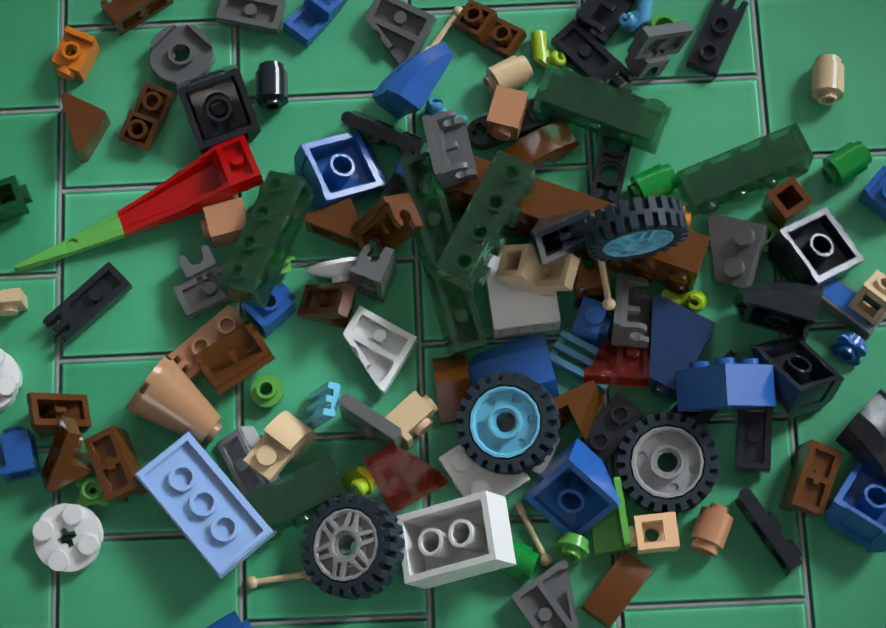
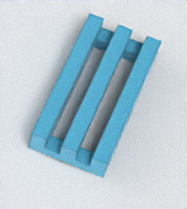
(579, 344)
(324, 405)

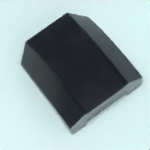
(218, 107)
(814, 250)
(779, 307)
(801, 375)
(867, 435)

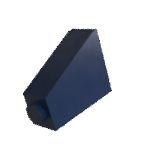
(675, 341)

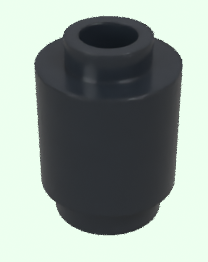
(271, 85)

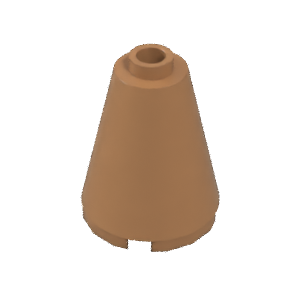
(175, 403)

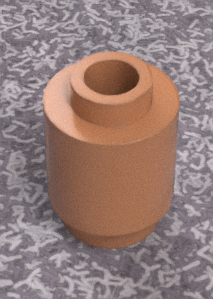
(711, 529)

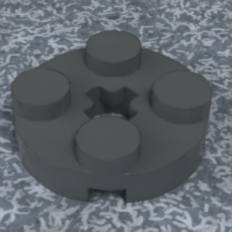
(180, 39)

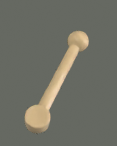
(456, 11)
(608, 303)
(545, 559)
(252, 582)

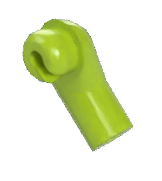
(359, 479)

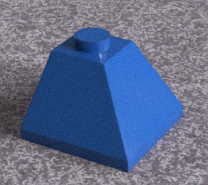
(574, 490)

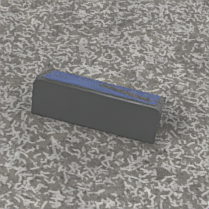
(836, 300)

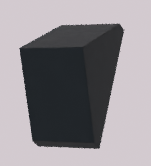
(558, 235)

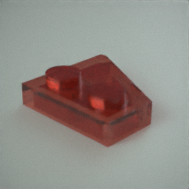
(402, 476)

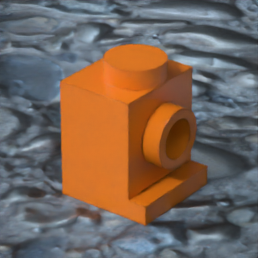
(80, 64)

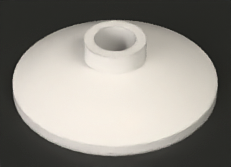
(335, 269)

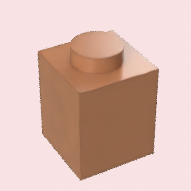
(506, 113)
(224, 222)

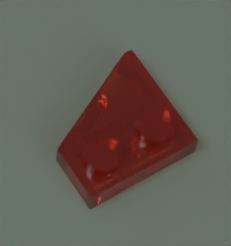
(620, 366)

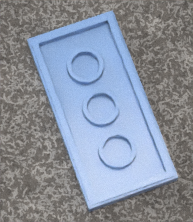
(204, 505)

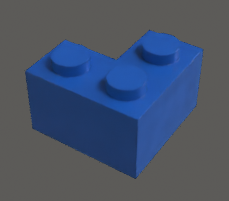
(725, 385)

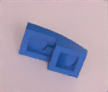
(312, 19)

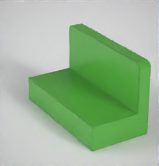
(612, 532)

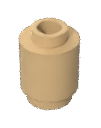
(509, 73)
(827, 79)

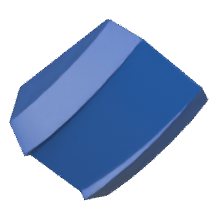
(413, 81)
(339, 168)
(521, 356)
(860, 509)

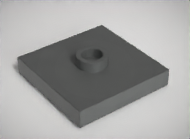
(369, 423)

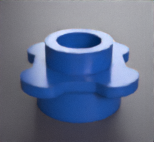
(849, 348)

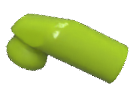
(542, 54)
(691, 300)

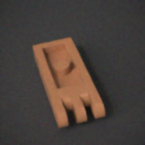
(213, 330)

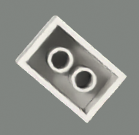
(456, 540)

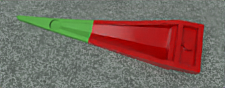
(204, 182)

